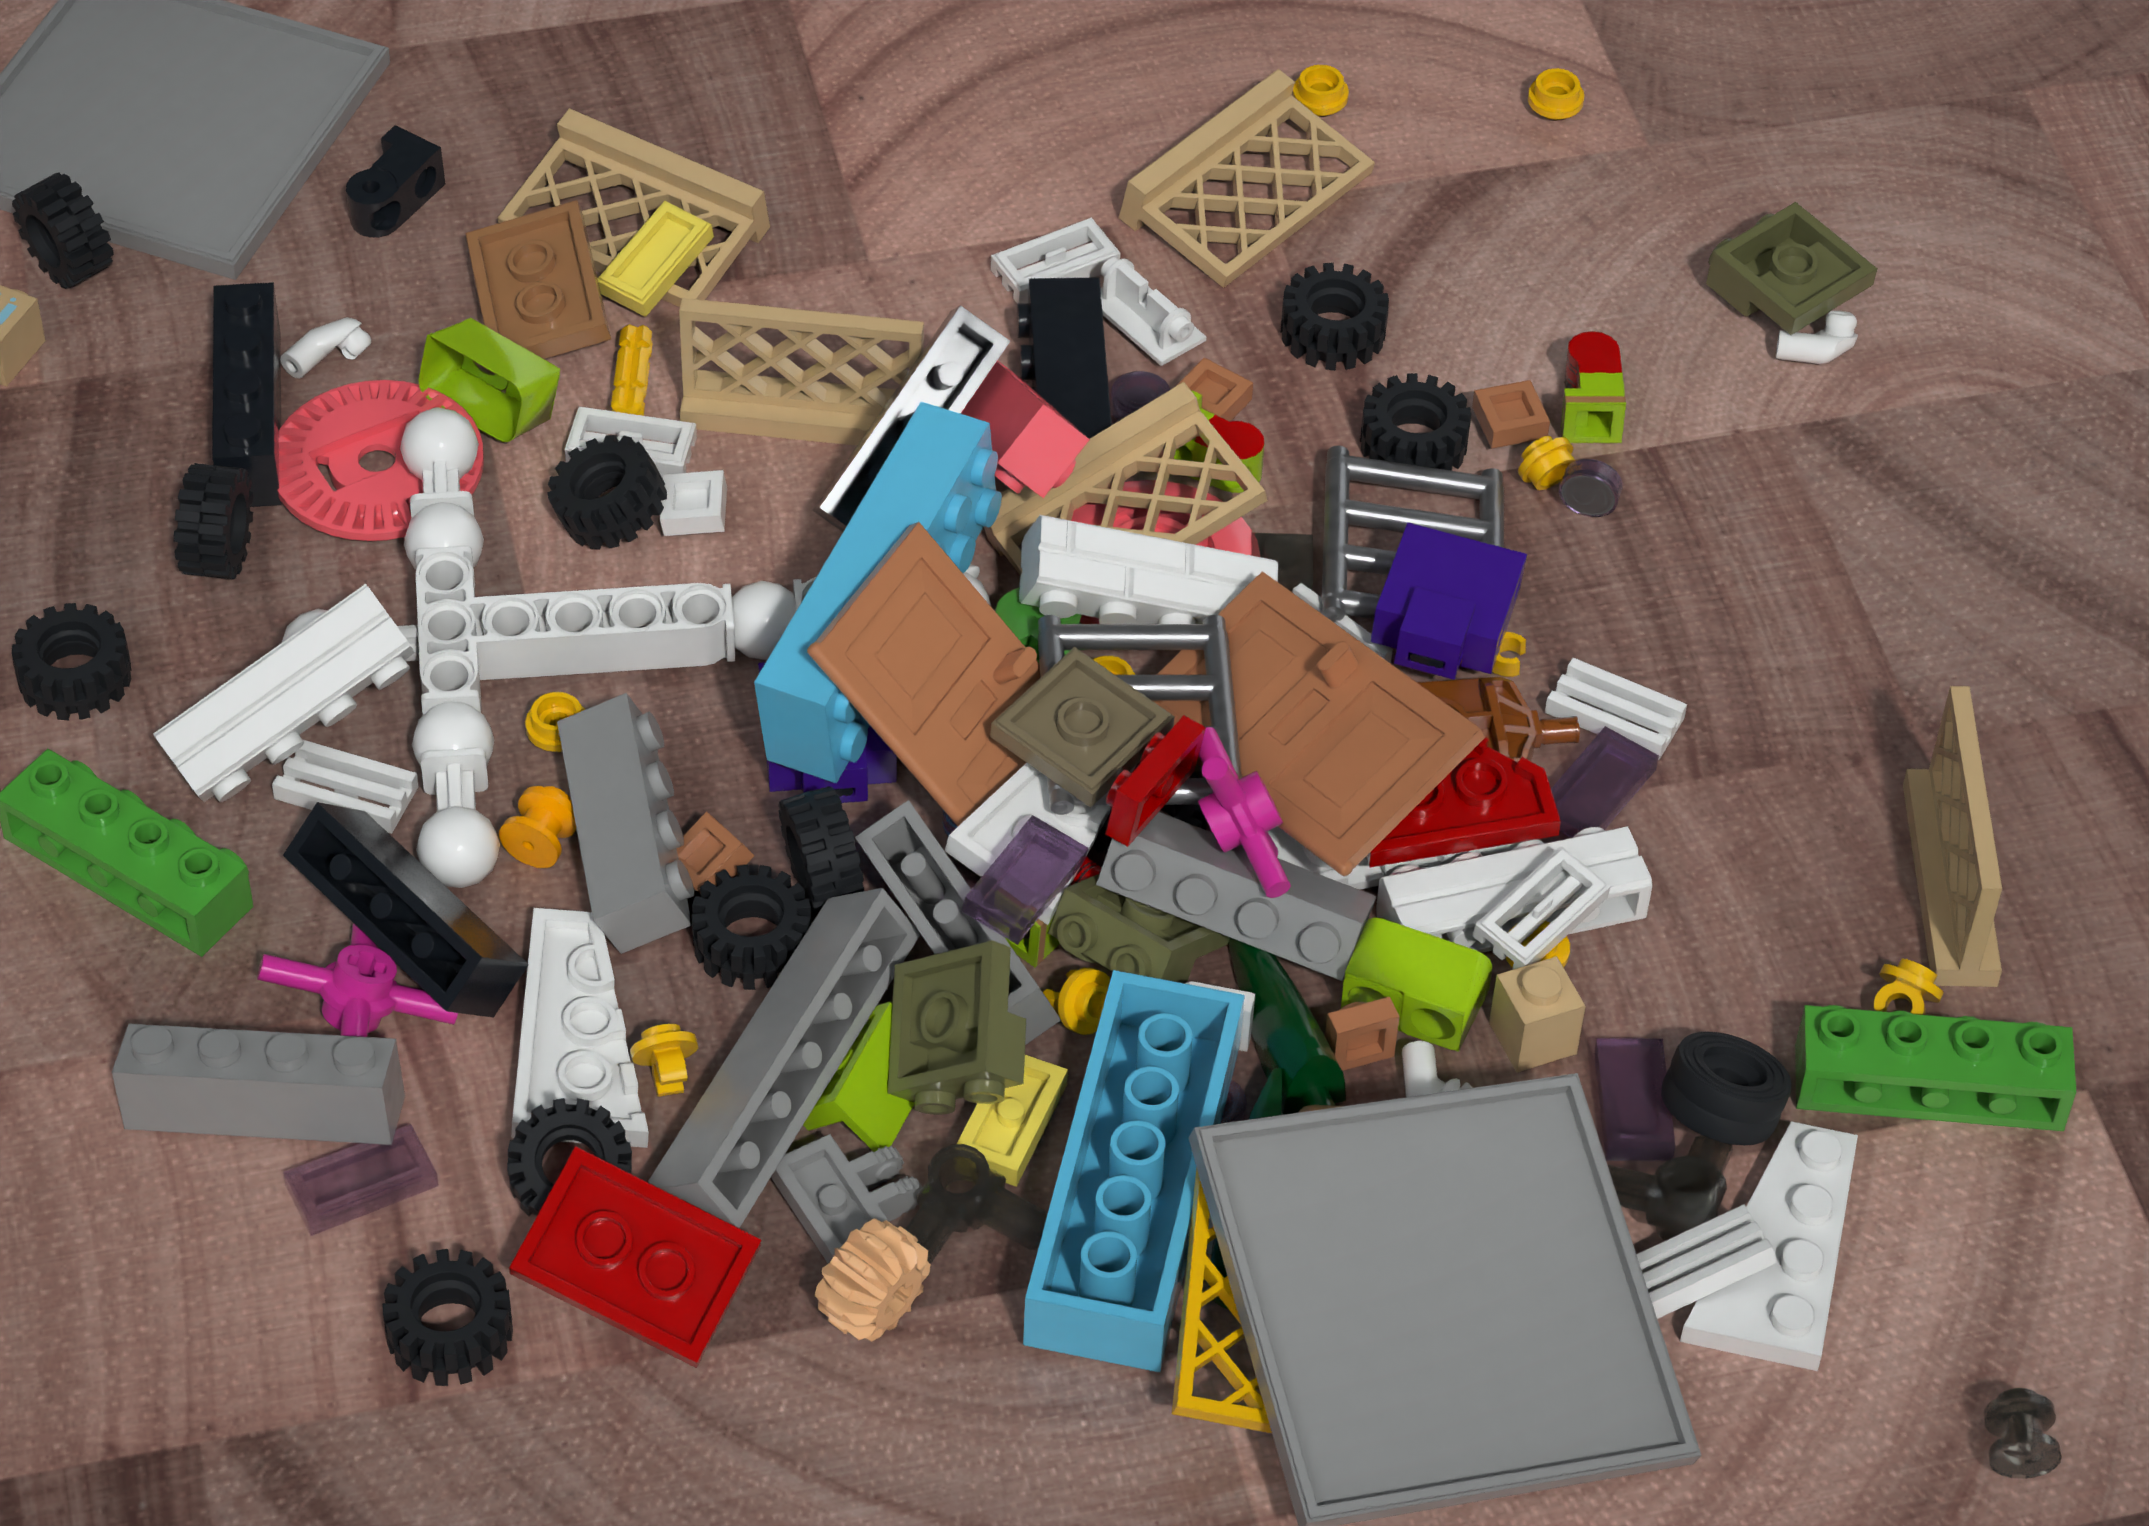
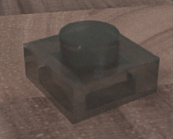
(1291, 552)

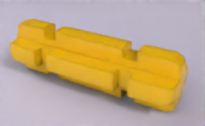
(632, 370)

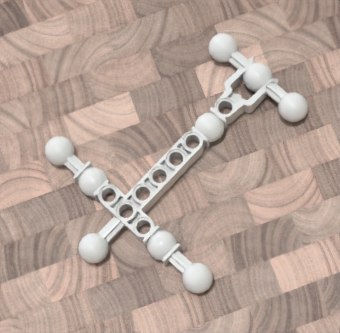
(531, 636)

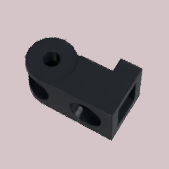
(395, 184)

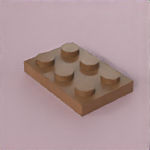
(540, 281)

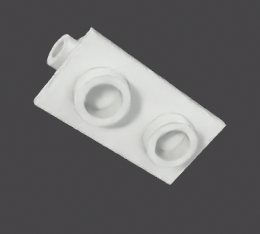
(1146, 313)

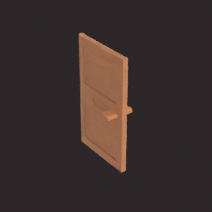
(930, 671)
(1327, 724)

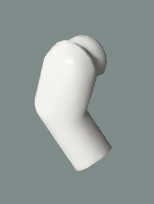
(323, 340)
(1821, 346)
(1421, 1071)

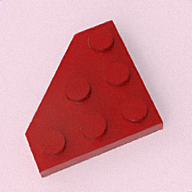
(1475, 807)

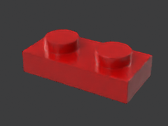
(1162, 771)

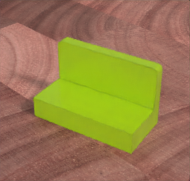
(860, 1088)

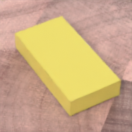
(655, 258)

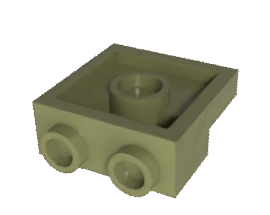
(1788, 269)
(1129, 934)
(955, 1029)

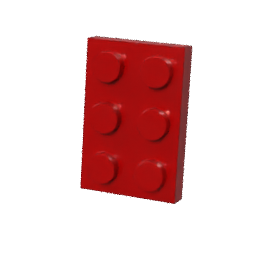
(635, 1257)

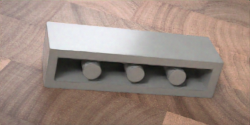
(625, 823)
(1192, 878)
(933, 899)
(259, 1084)

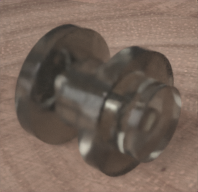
(2020, 1420)

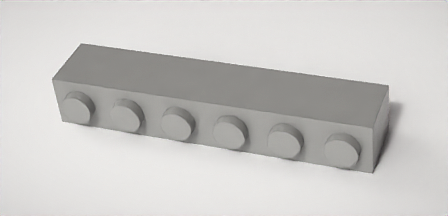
(787, 1055)

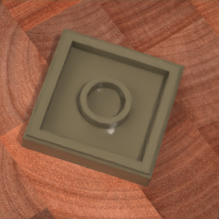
(1081, 726)

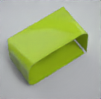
(451, 369)
(1428, 978)

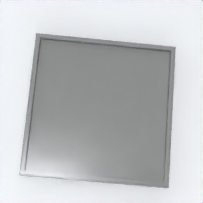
(179, 118)
(1441, 1300)

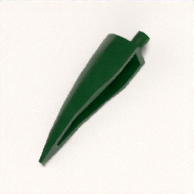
(1287, 1032)

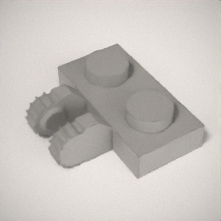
(834, 1194)

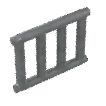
(1341, 511)
(1214, 686)

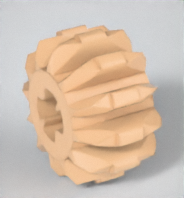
(872, 1280)

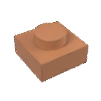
(1221, 389)
(1510, 414)
(710, 850)
(1363, 1032)

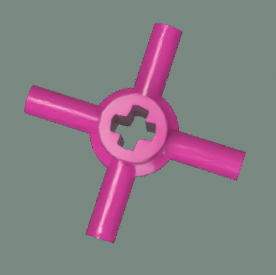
(1241, 814)
(355, 987)

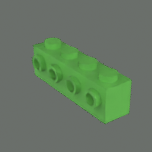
(125, 851)
(1935, 1067)

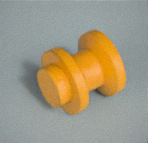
(543, 819)

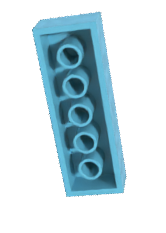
(933, 476)
(1128, 1172)

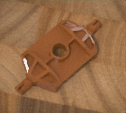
(1504, 715)

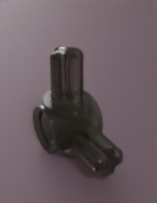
(1681, 1191)
(984, 1204)

